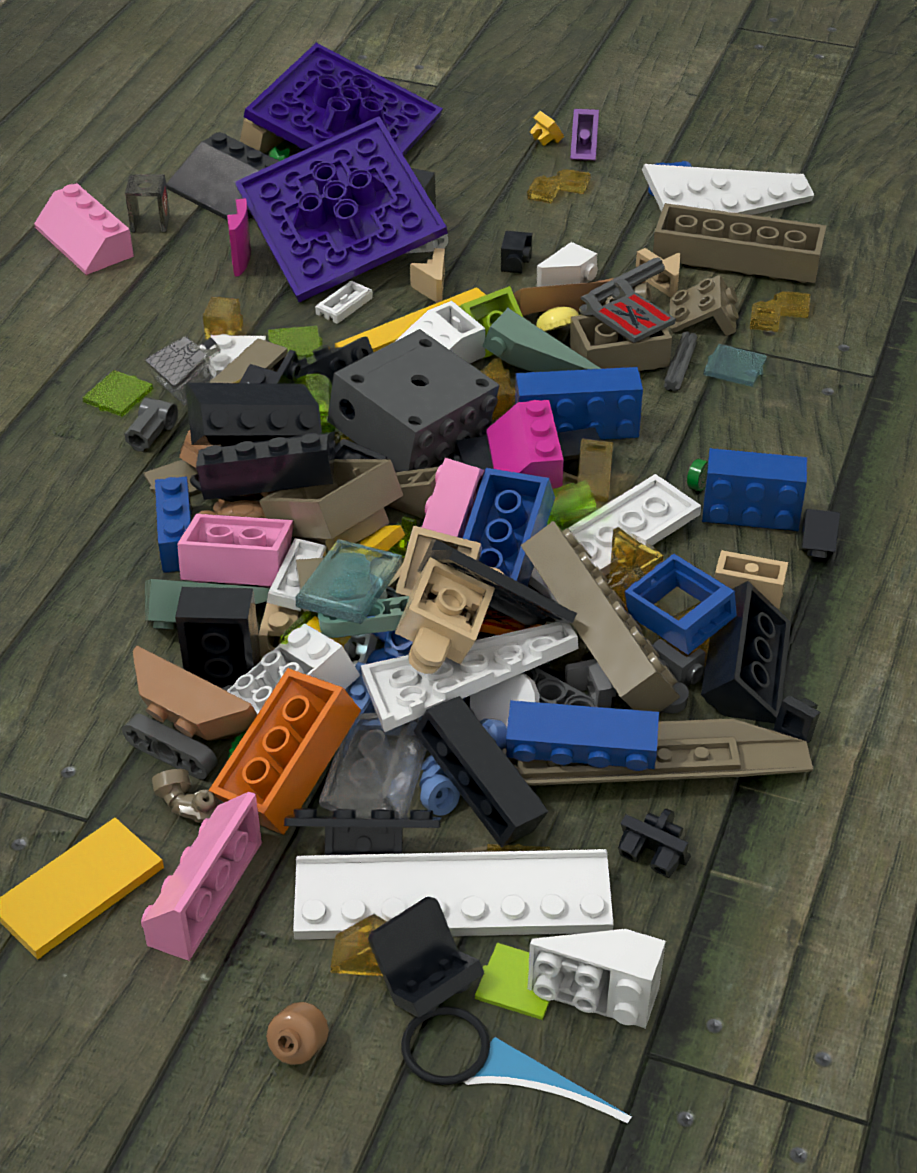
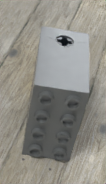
(412, 401)

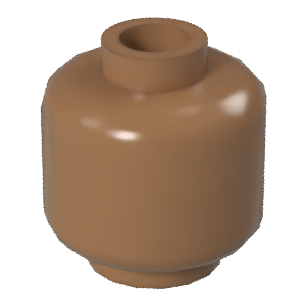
(297, 1033)

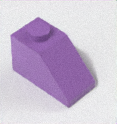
(584, 134)

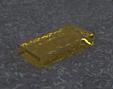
(595, 467)

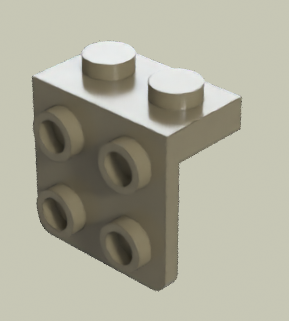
(703, 301)

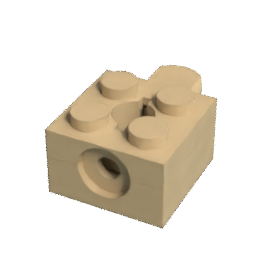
(417, 547)
(443, 616)

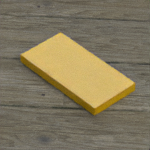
(77, 887)

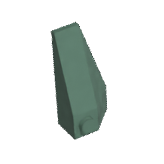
(530, 347)
(164, 595)

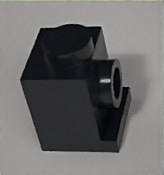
(516, 251)

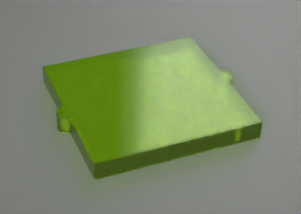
(298, 339)
(117, 393)

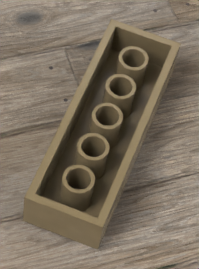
(740, 242)
(601, 619)

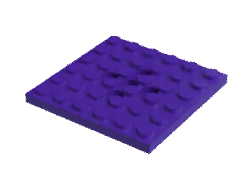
(331, 95)
(340, 208)

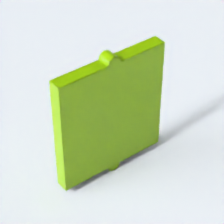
(507, 983)

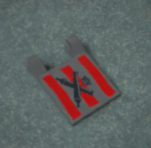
(629, 313)

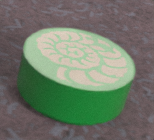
(697, 475)

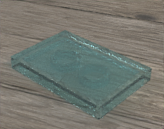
(349, 581)

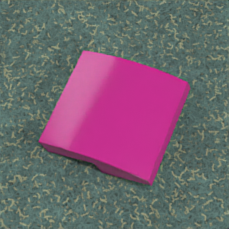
(239, 237)

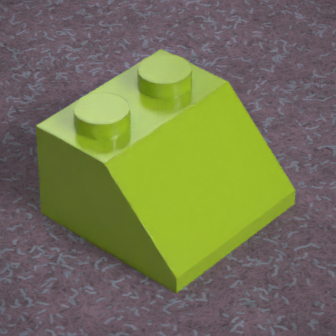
(490, 308)

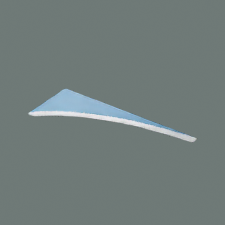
(513, 1067)

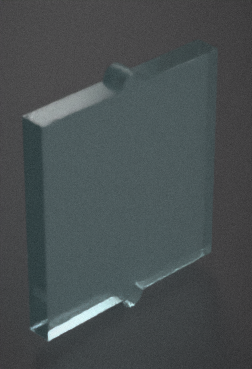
(735, 365)

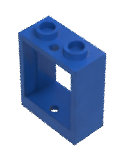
(713, 612)

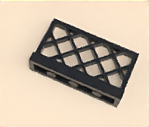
(509, 596)

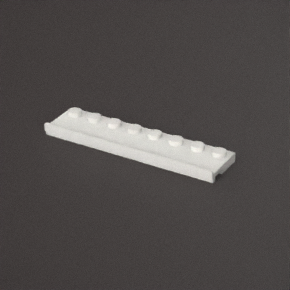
(475, 891)

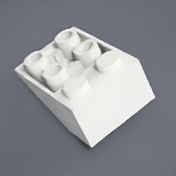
(453, 329)
(306, 653)
(599, 972)

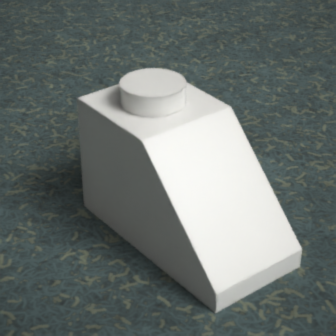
(568, 266)

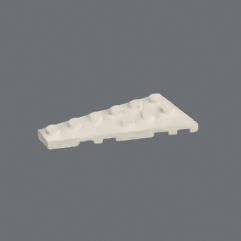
(726, 189)
(406, 694)

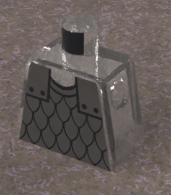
(183, 363)

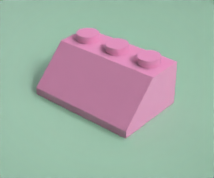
(234, 549)

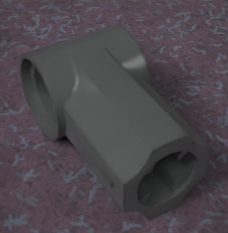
(151, 420)

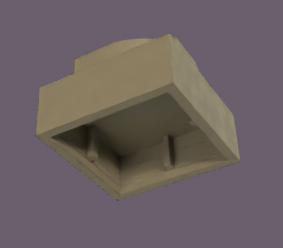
(342, 510)

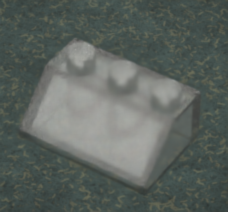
(374, 768)

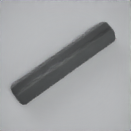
(633, 277)
(680, 361)

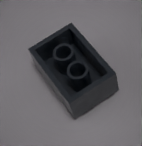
(218, 633)

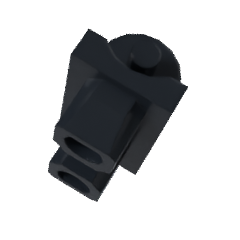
(657, 835)

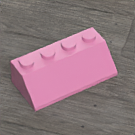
(84, 230)
(204, 878)

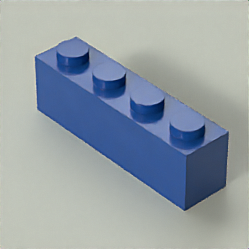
(582, 735)

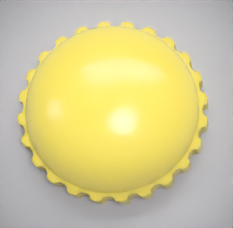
(556, 318)

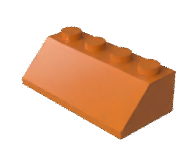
(287, 746)

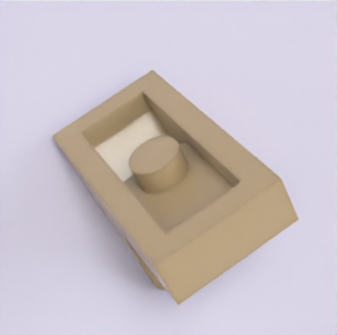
(429, 276)
(668, 279)

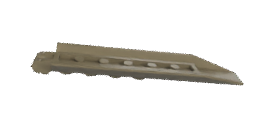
(690, 752)

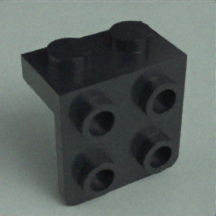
(422, 958)

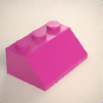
(527, 442)

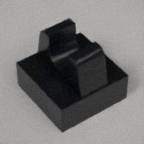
(797, 718)

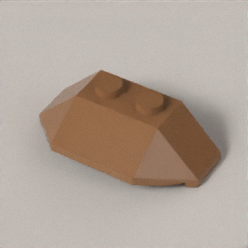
(189, 700)

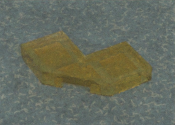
(546, 189)
(767, 314)

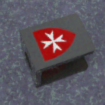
(157, 189)

